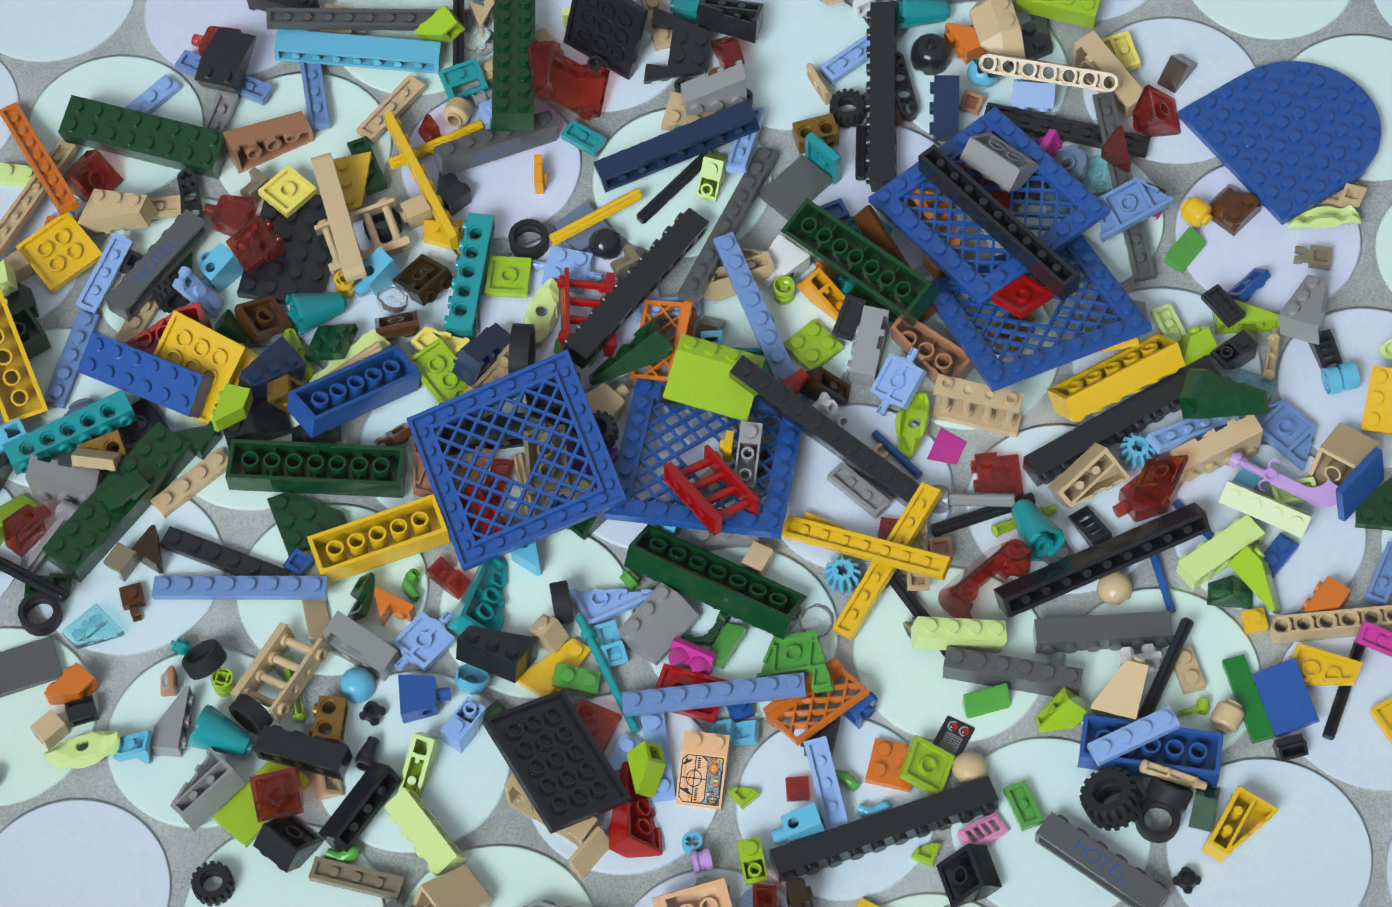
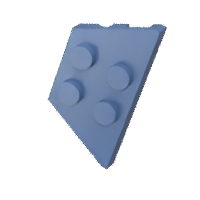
(1131, 205)
(1287, 432)

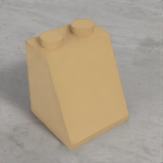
(1340, 454)
(1125, 690)
(453, 889)

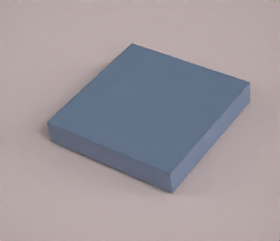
(581, 240)

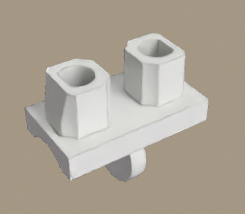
(829, 408)
(1148, 652)

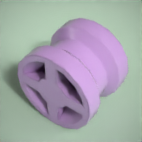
(701, 860)

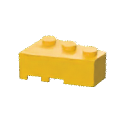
(1237, 823)

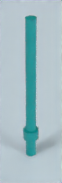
(589, 637)

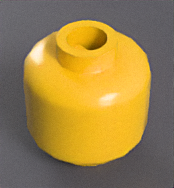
(1196, 212)

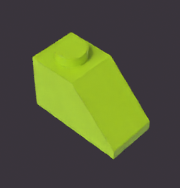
(1196, 344)
(1061, 712)

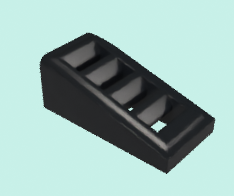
(1326, 341)
(1103, 532)

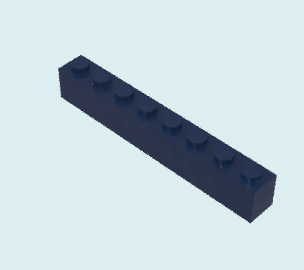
(676, 146)

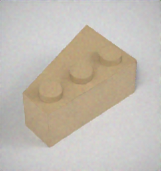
(116, 210)
(1088, 476)

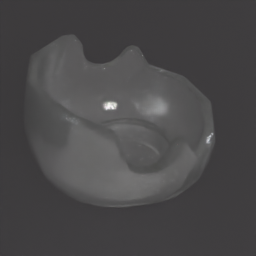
(480, 43)
(391, 301)
(817, 618)

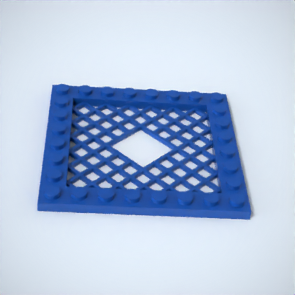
(976, 284)
(1127, 323)
(770, 516)
(551, 520)

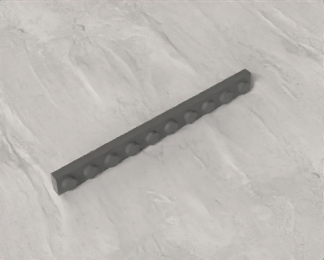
(351, 18)
(729, 221)
(1134, 237)

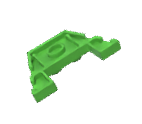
(798, 654)

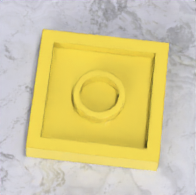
(287, 191)

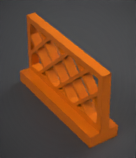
(685, 325)
(780, 710)

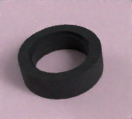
(521, 347)

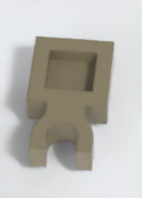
(1316, 257)

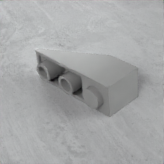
(749, 452)
(170, 730)

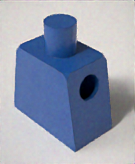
(420, 697)

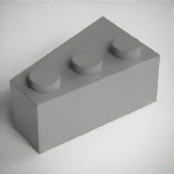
(715, 91)
(1305, 310)
(360, 646)

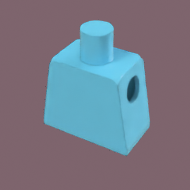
(220, 268)
(380, 273)
(799, 824)

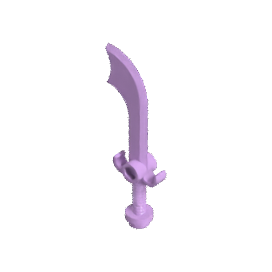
(1319, 496)

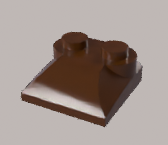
(1234, 209)
(262, 319)
(398, 325)

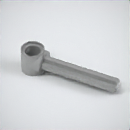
(971, 499)
(63, 512)

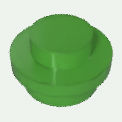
(629, 579)

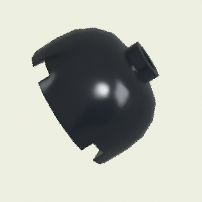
(930, 54)

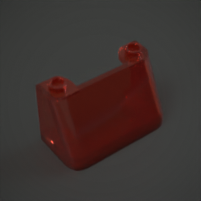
(566, 81)
(1006, 559)

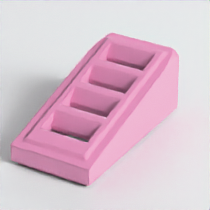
(963, 834)

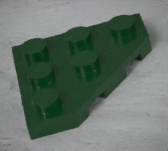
(1376, 509)
(301, 518)

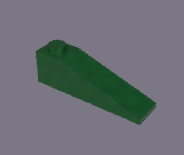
(647, 347)
(1216, 396)

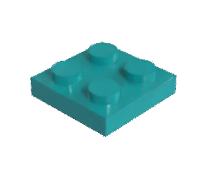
(823, 156)

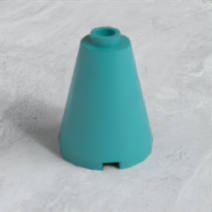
(921, 12)
(314, 309)
(1037, 530)
(220, 734)

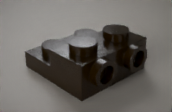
(423, 279)
(798, 893)

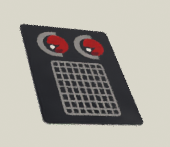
(953, 736)

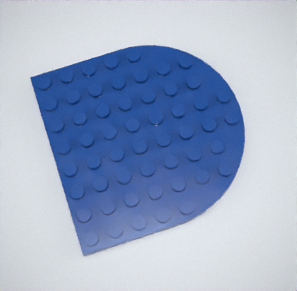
(1289, 133)

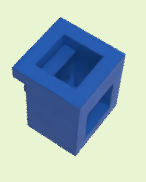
(861, 710)

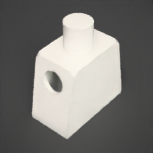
(787, 259)

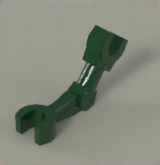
(709, 638)

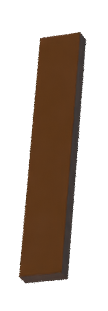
(874, 230)

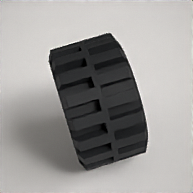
(1102, 786)

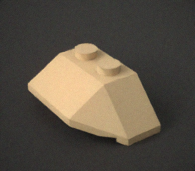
(997, 27)
(759, 265)

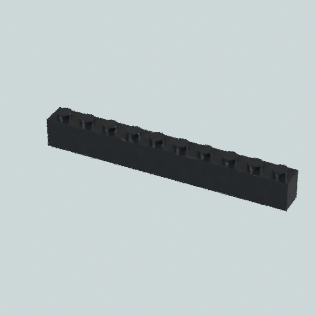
(883, 94)
(999, 222)
(635, 288)
(1110, 426)
(823, 430)
(1101, 560)
(884, 829)

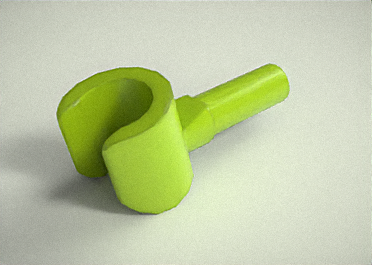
(1202, 708)

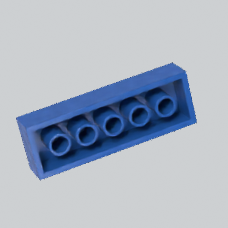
(145, 374)
(353, 391)
(1184, 750)

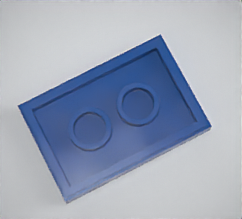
(1360, 484)
(1285, 697)

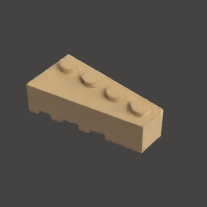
(1094, 54)
(1217, 447)
(518, 799)

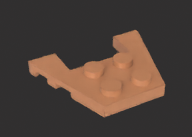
(421, 483)

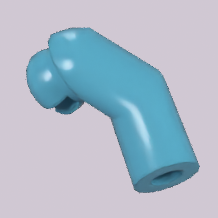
(866, 810)

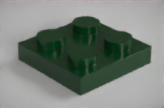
(331, 342)

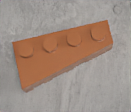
(267, 140)
(935, 352)

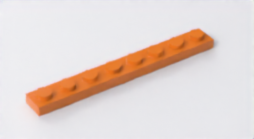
(38, 158)

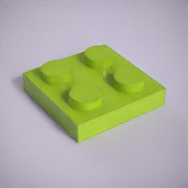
(508, 276)
(812, 346)
(926, 766)

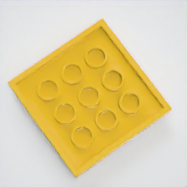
(204, 351)

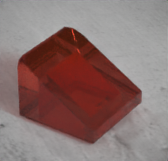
(429, 129)

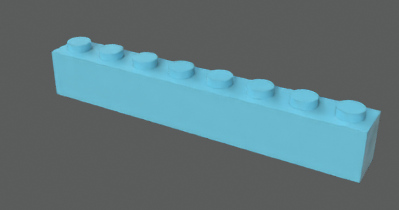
(358, 51)

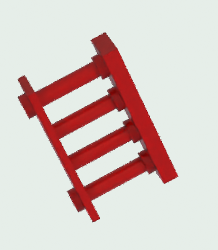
(604, 286)
(700, 504)

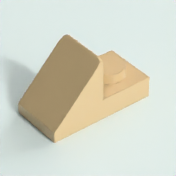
(483, 14)

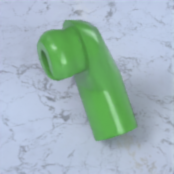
(409, 584)
(845, 777)
(342, 856)

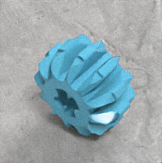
(1135, 451)
(842, 567)

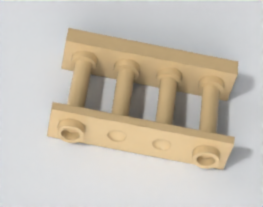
(397, 245)
(973, 415)
(271, 655)

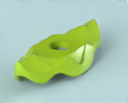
(910, 438)

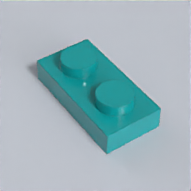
(583, 138)

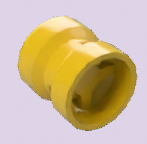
(343, 287)

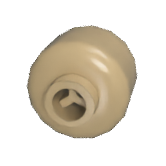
(457, 112)
(1227, 716)

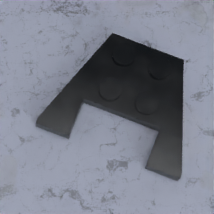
(1036, 38)
(688, 49)

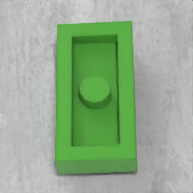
(576, 679)
(1023, 805)

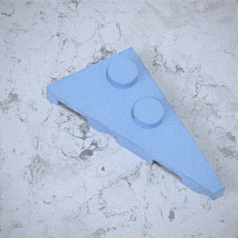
(606, 604)

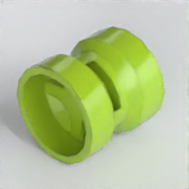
(784, 290)
(223, 682)

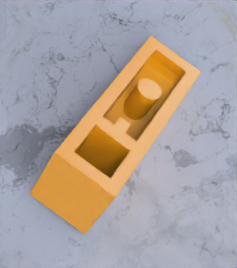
(822, 292)

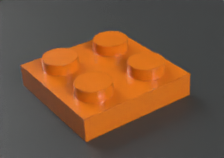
(886, 764)

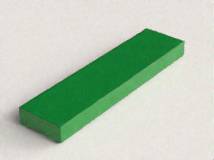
(1247, 695)

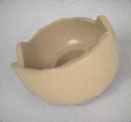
(1115, 588)
(969, 767)

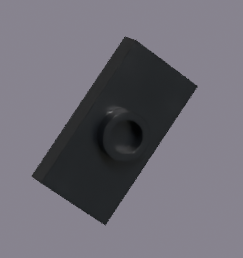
(1223, 305)
(848, 317)

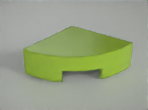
(743, 796)
(927, 853)

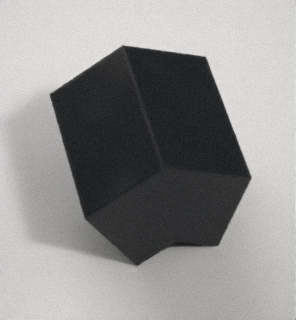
(81, 711)
(1290, 747)

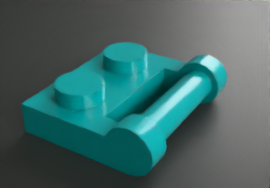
(461, 75)

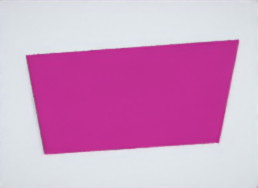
(946, 448)

